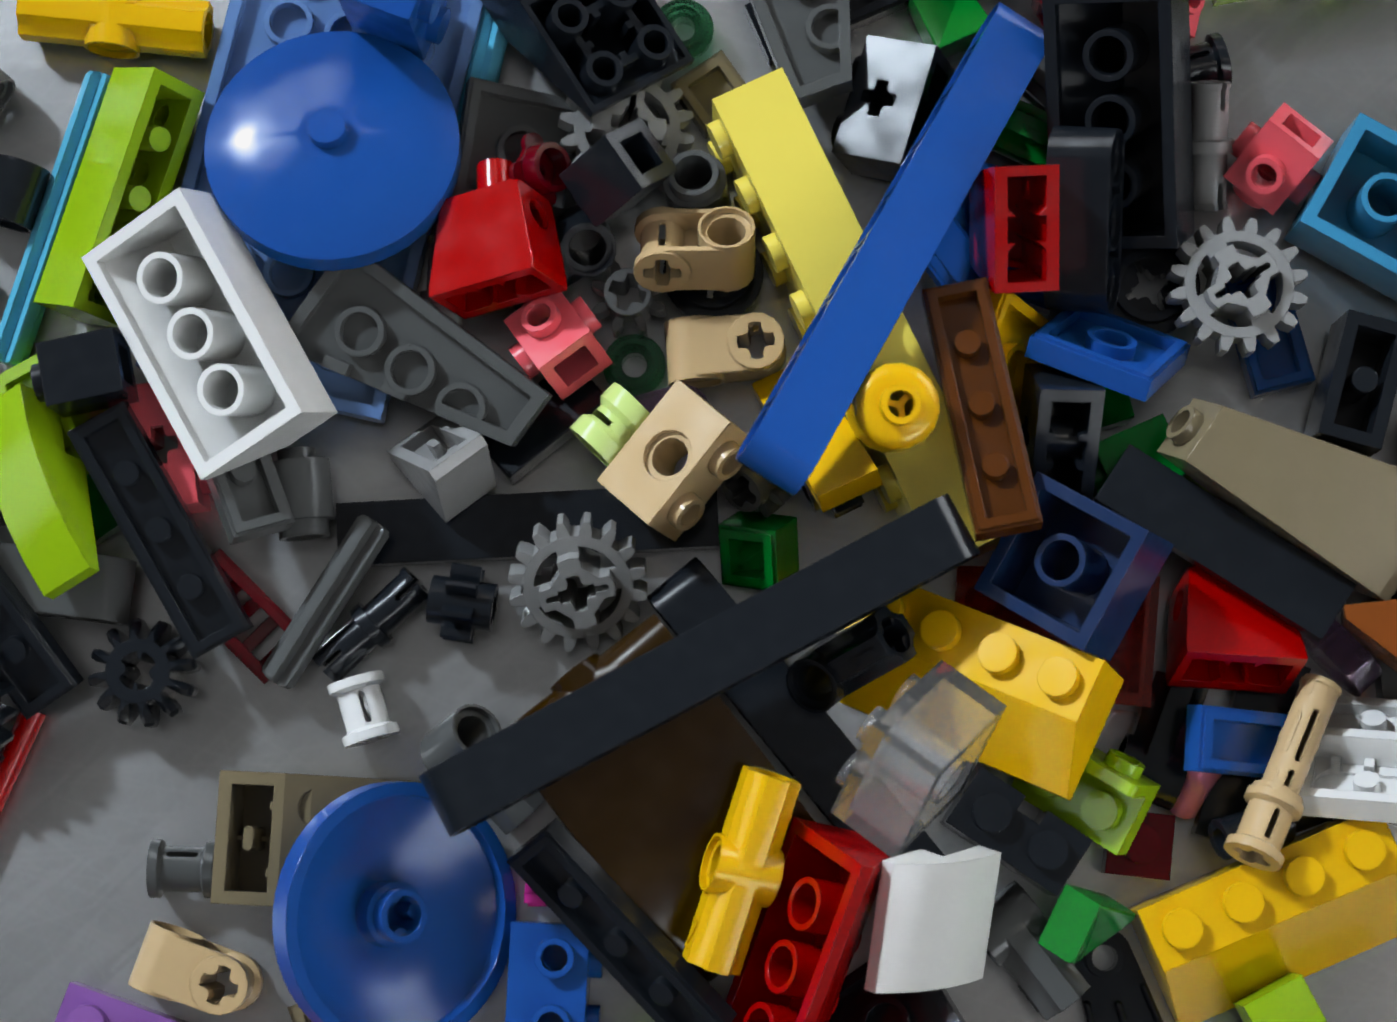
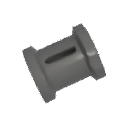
(179, 868)

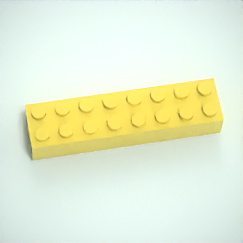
(806, 239)

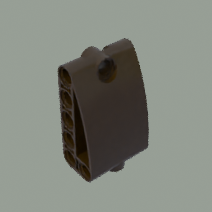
(657, 798)

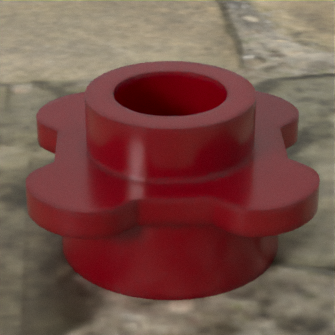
(541, 165)

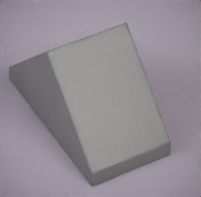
(446, 465)

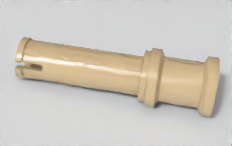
(1275, 798)

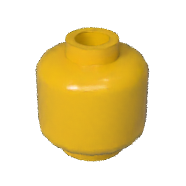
(871, 415)

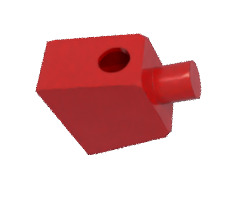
(1017, 226)
(495, 246)
(1228, 640)

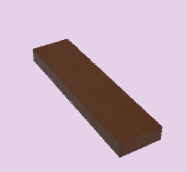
(981, 410)

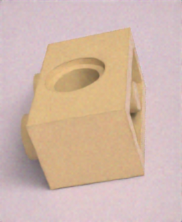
(645, 466)

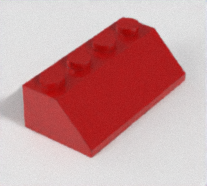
(810, 927)

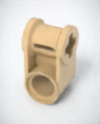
(700, 249)
(714, 348)
(185, 968)

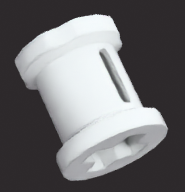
(368, 688)

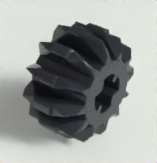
(122, 671)

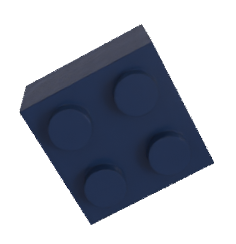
(1078, 572)

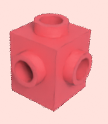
(1277, 160)
(558, 342)

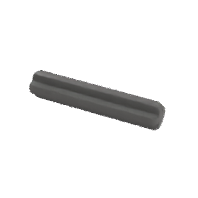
(325, 602)

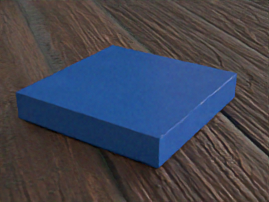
(1109, 352)

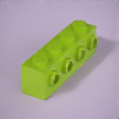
(123, 173)

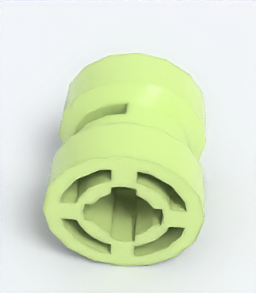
(610, 424)

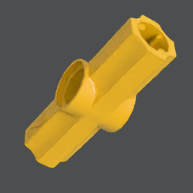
(120, 26)
(741, 870)

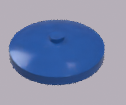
(333, 150)
(391, 912)

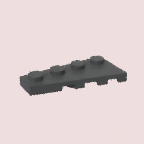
(403, 345)

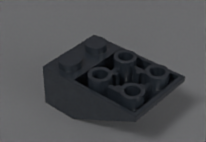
(593, 47)

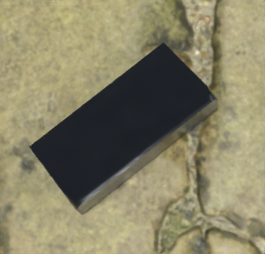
(546, 433)

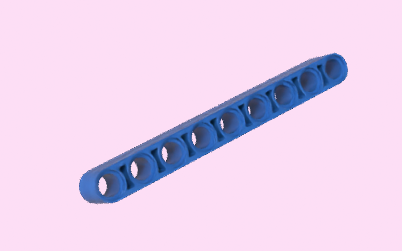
(893, 252)

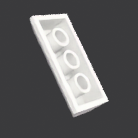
(208, 333)

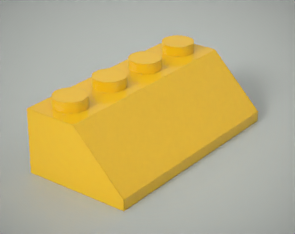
(1050, 690)
(1252, 926)

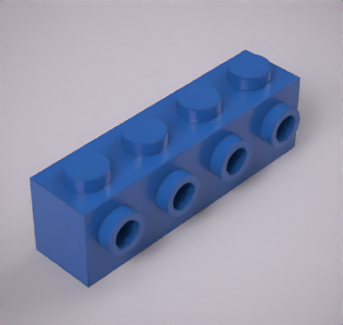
(549, 975)

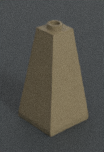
(1297, 487)

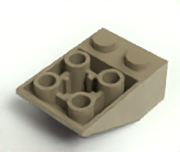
(258, 825)

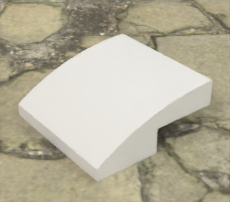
(1355, 763)
(932, 920)

